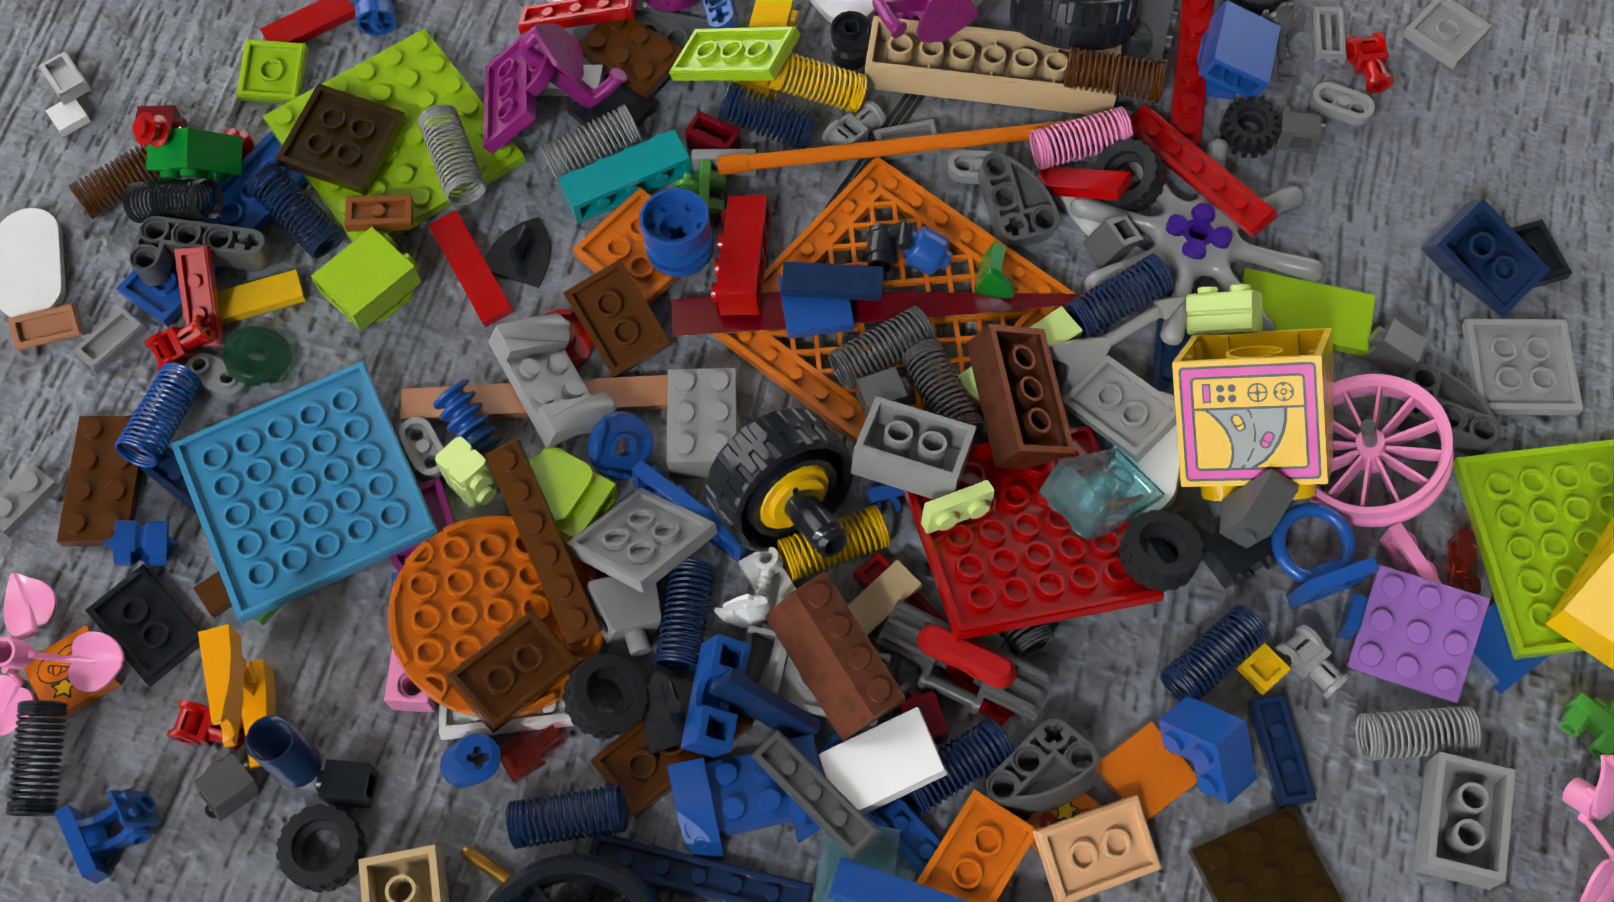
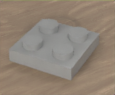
(1447, 31)

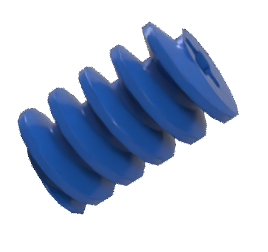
(465, 417)
(474, 747)

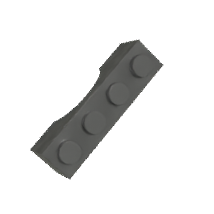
(1151, 31)

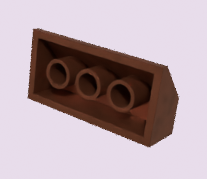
(1019, 396)
(834, 656)

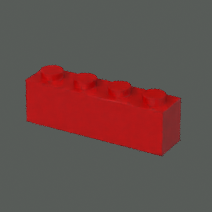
(742, 255)

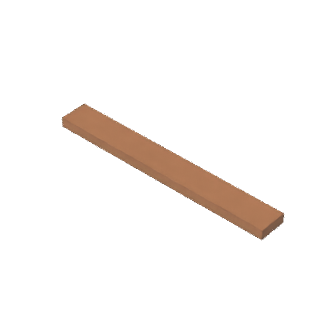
(502, 402)

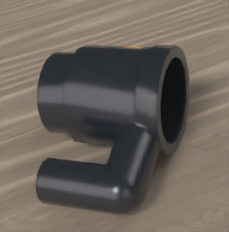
(884, 242)

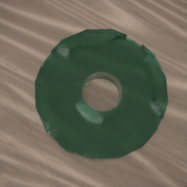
(259, 340)

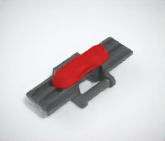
(998, 673)

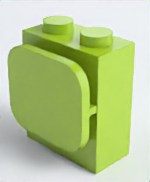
(368, 279)
(572, 490)

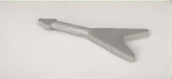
(1085, 353)

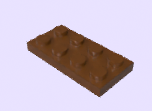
(99, 483)

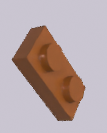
(379, 212)

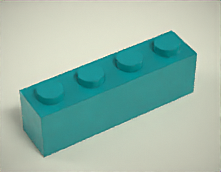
(615, 178)

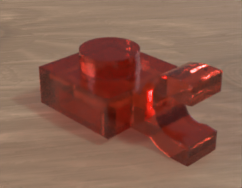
(1460, 557)
(524, 754)

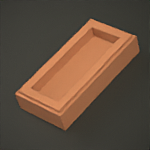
(46, 326)

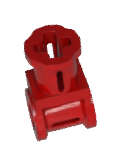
(1369, 58)
(178, 344)
(195, 726)

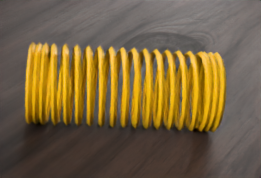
(849, 104)
(856, 542)

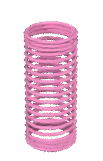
(1042, 147)

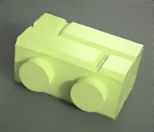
(1224, 311)
(467, 473)

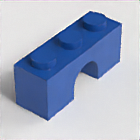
(708, 722)

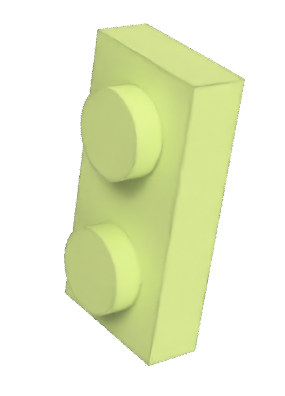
(957, 506)

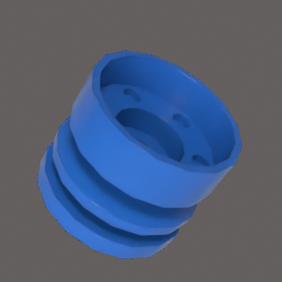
(677, 232)

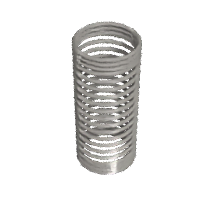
(557, 160)
(460, 178)
(1378, 732)

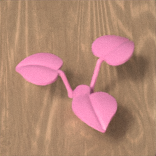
(33, 604)
(1596, 803)

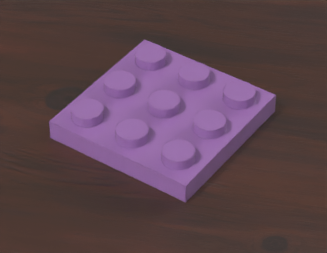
(1418, 634)

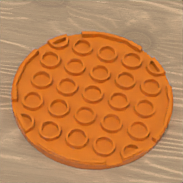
(461, 596)

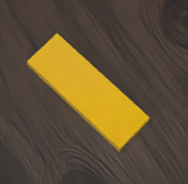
(260, 296)

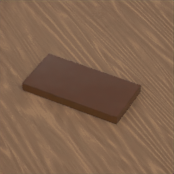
(644, 775)

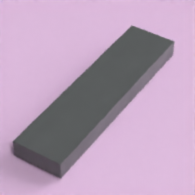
(816, 796)

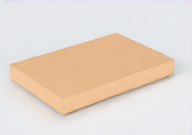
(1097, 850)

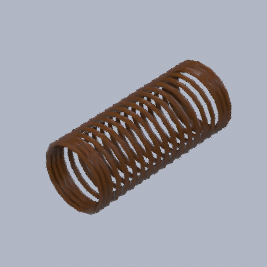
(1077, 60)
(114, 180)

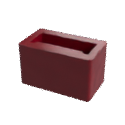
(711, 133)

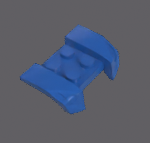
(733, 799)

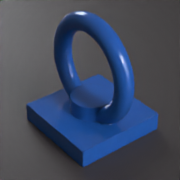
(1329, 576)

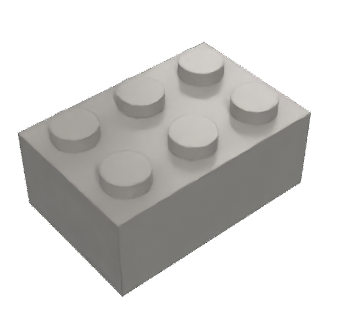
(699, 418)
(912, 449)
(1465, 821)

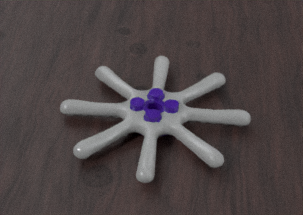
(1197, 243)

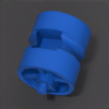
(375, 16)
(141, 543)

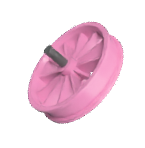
(1376, 450)

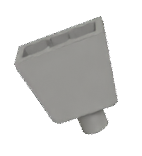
(625, 613)

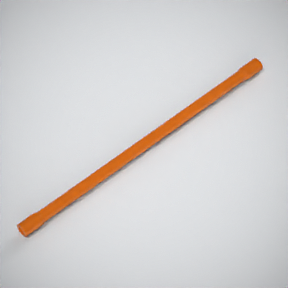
(746, 162)

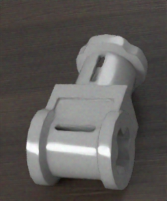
(854, 128)
(1311, 660)

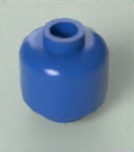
(928, 251)

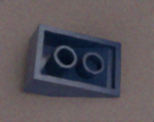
(1486, 256)

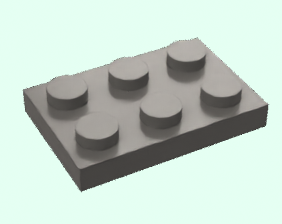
(1121, 408)

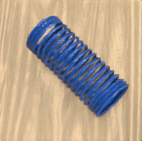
(152, 430)

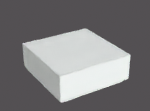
(68, 117)

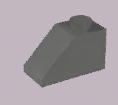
(1256, 508)

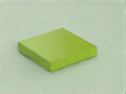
(272, 71)

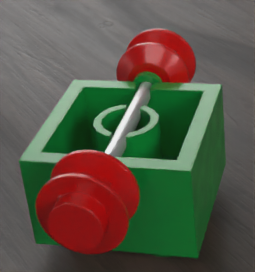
(190, 150)

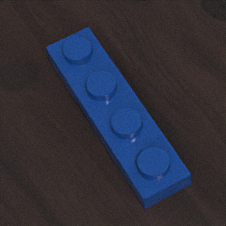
(655, 481)

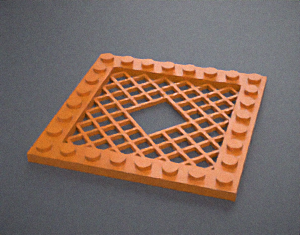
(879, 188)

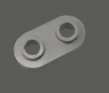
(1342, 103)
(971, 161)
(214, 377)
(421, 451)

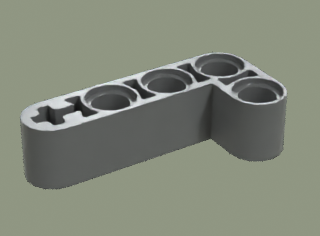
(161, 235)

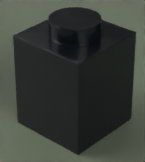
(347, 783)

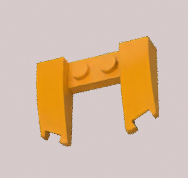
(235, 684)

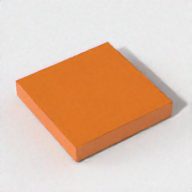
(1147, 770)

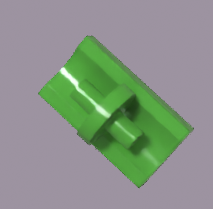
(703, 182)
(1594, 717)

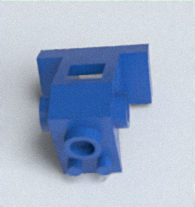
(90, 838)

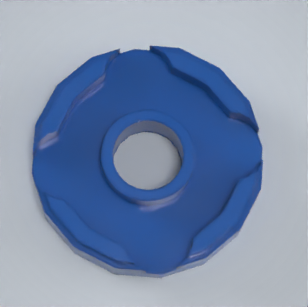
(604, 440)

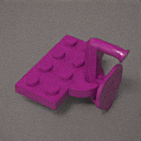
(937, 18)
(523, 73)

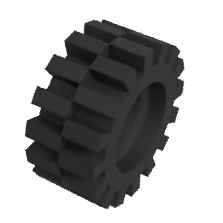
(1256, 114)

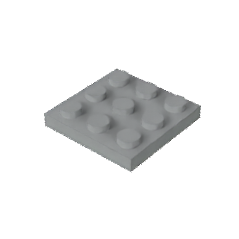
(1522, 366)
(641, 539)

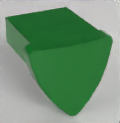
(989, 277)

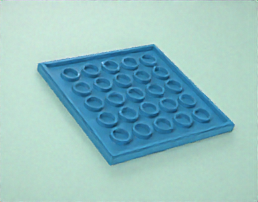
(303, 491)

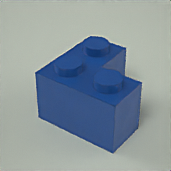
(1215, 744)

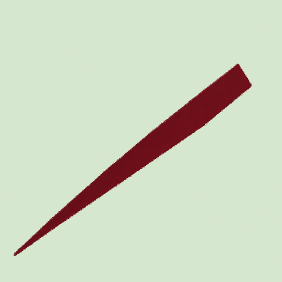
(702, 315)

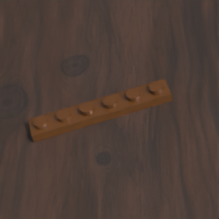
(544, 542)

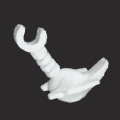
(751, 609)

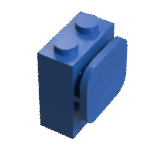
(1238, 50)

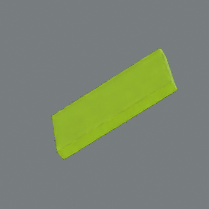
(734, 54)
(1313, 305)

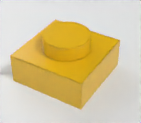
(1264, 669)

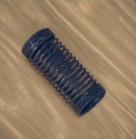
(803, 130)
(315, 248)
(1157, 275)
(683, 639)
(1183, 678)
(270, 738)
(996, 740)
(519, 821)

